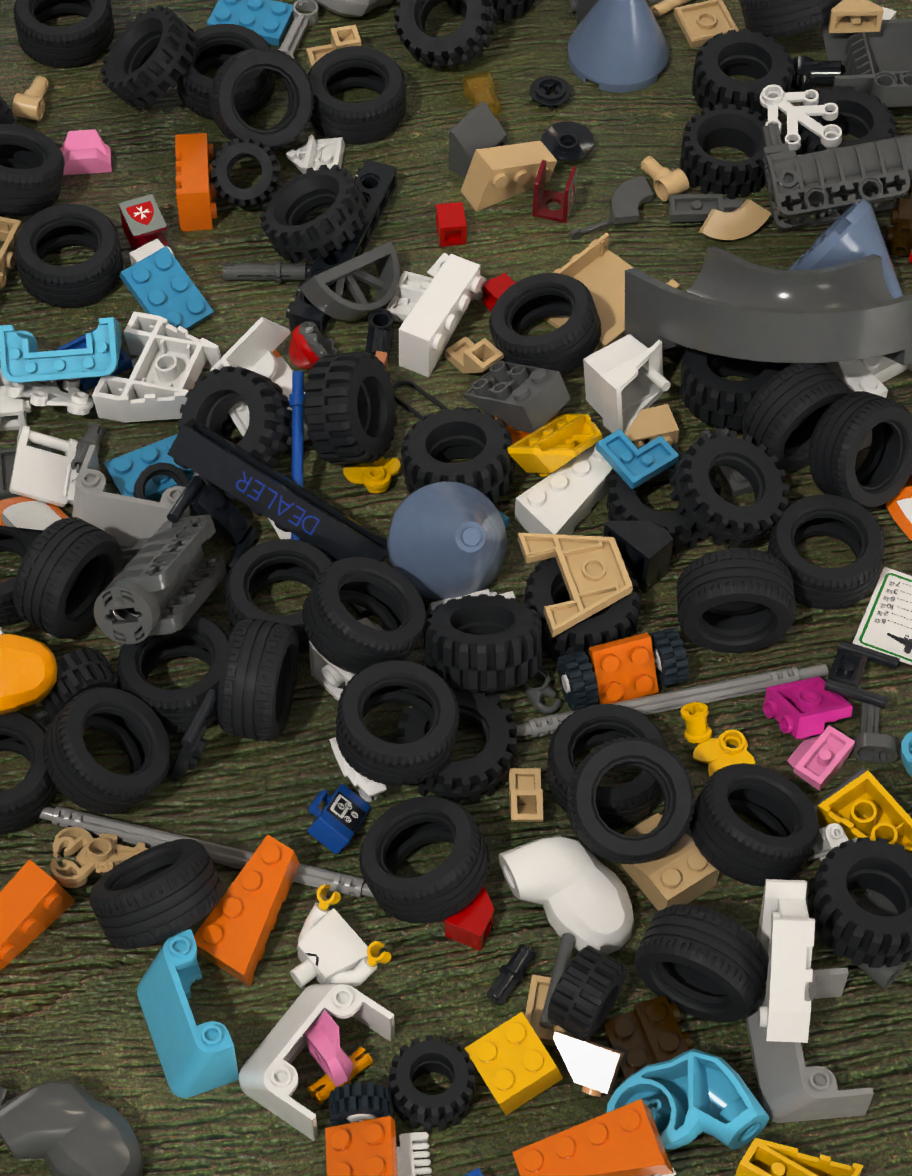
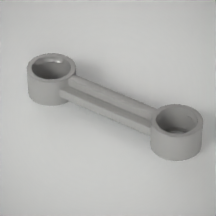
(299, 25)

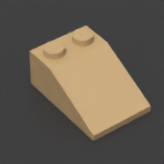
(675, 875)

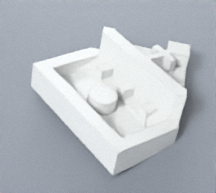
(318, 153)

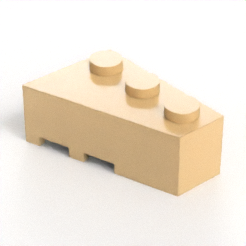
(504, 172)

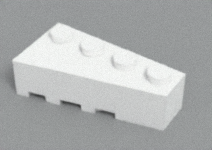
(437, 314)
(565, 495)

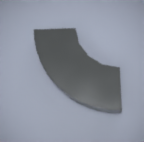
(627, 200)

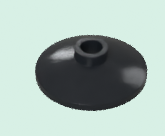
(568, 141)

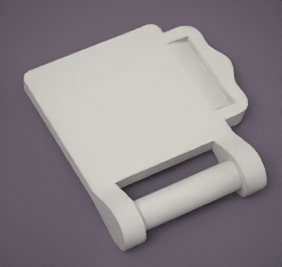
(43, 473)

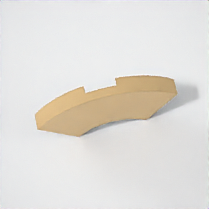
(735, 224)

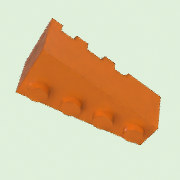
(193, 182)
(28, 908)
(609, 1145)

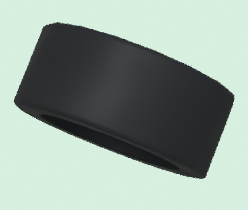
(158, 469)

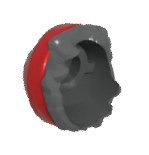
(309, 345)

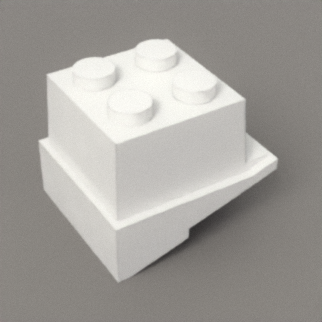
(624, 380)

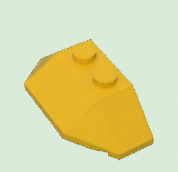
(555, 444)

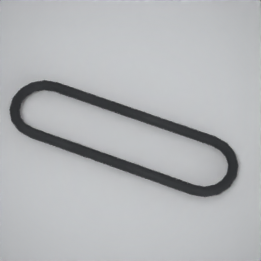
(419, 390)

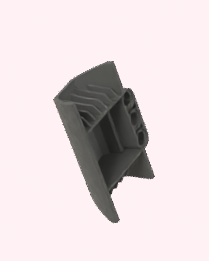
(875, 61)

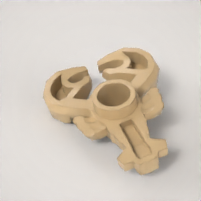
(93, 855)

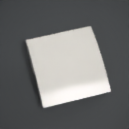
(408, 292)

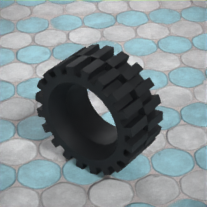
(721, 129)

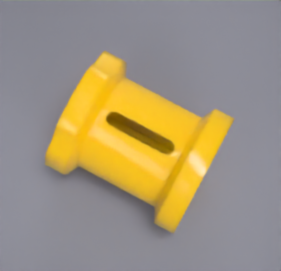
(696, 722)

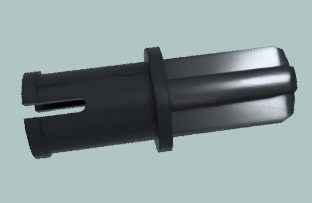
(511, 975)

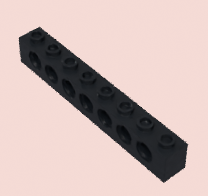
(377, 185)

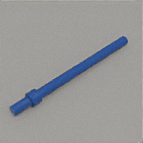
(296, 404)

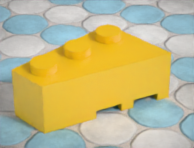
(775, 1159)

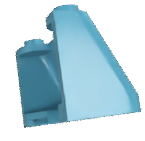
(24, 363)
(191, 1054)

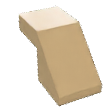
(340, 37)
(473, 357)
(525, 795)

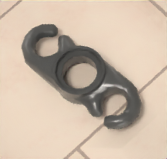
(537, 694)

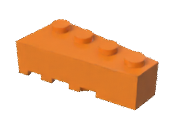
(248, 911)

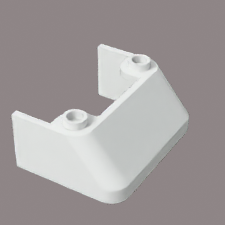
(255, 353)
(269, 1072)

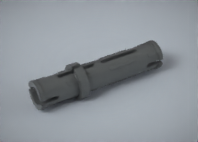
(256, 271)

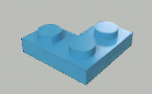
(636, 464)

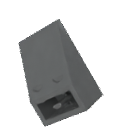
(519, 394)

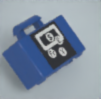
(337, 818)

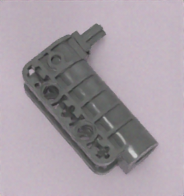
(833, 178)

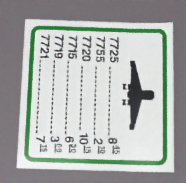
(889, 617)

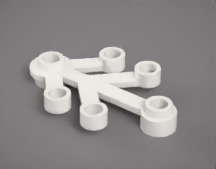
(775, 98)
(50, 394)

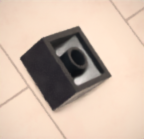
(643, 548)

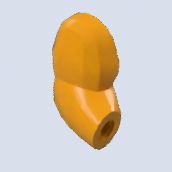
(26, 672)

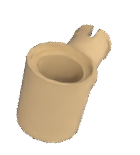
(31, 103)
(664, 180)

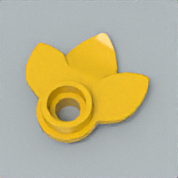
(374, 475)
(719, 755)

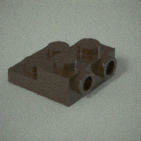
(901, 234)
(647, 1035)

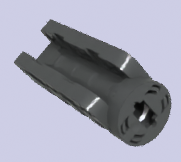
(160, 583)

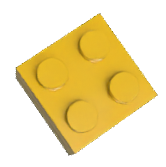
(514, 1063)

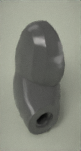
(70, 1132)

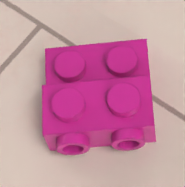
(804, 707)

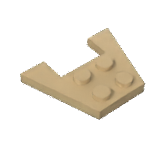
(590, 570)

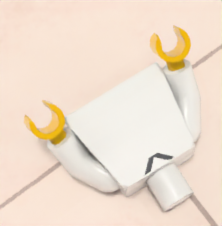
(332, 949)

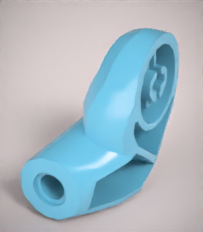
(695, 1096)

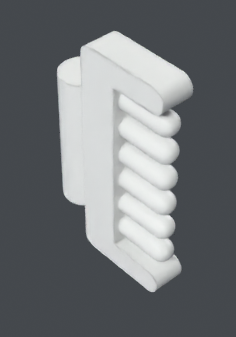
(406, 1156)

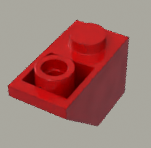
(473, 922)

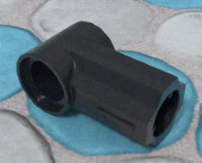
(810, 72)
(379, 332)

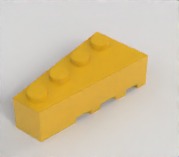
(867, 811)

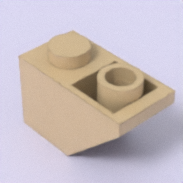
(651, 424)

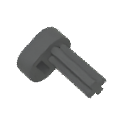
(869, 744)

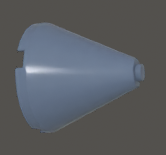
(618, 46)
(850, 238)
(447, 540)

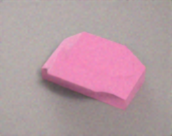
(86, 153)
(821, 757)
(324, 1045)

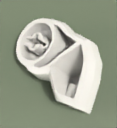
(574, 890)

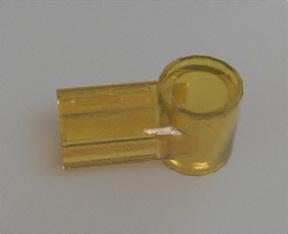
(481, 88)

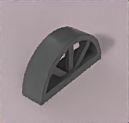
(331, 301)

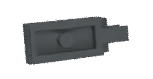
(698, 206)

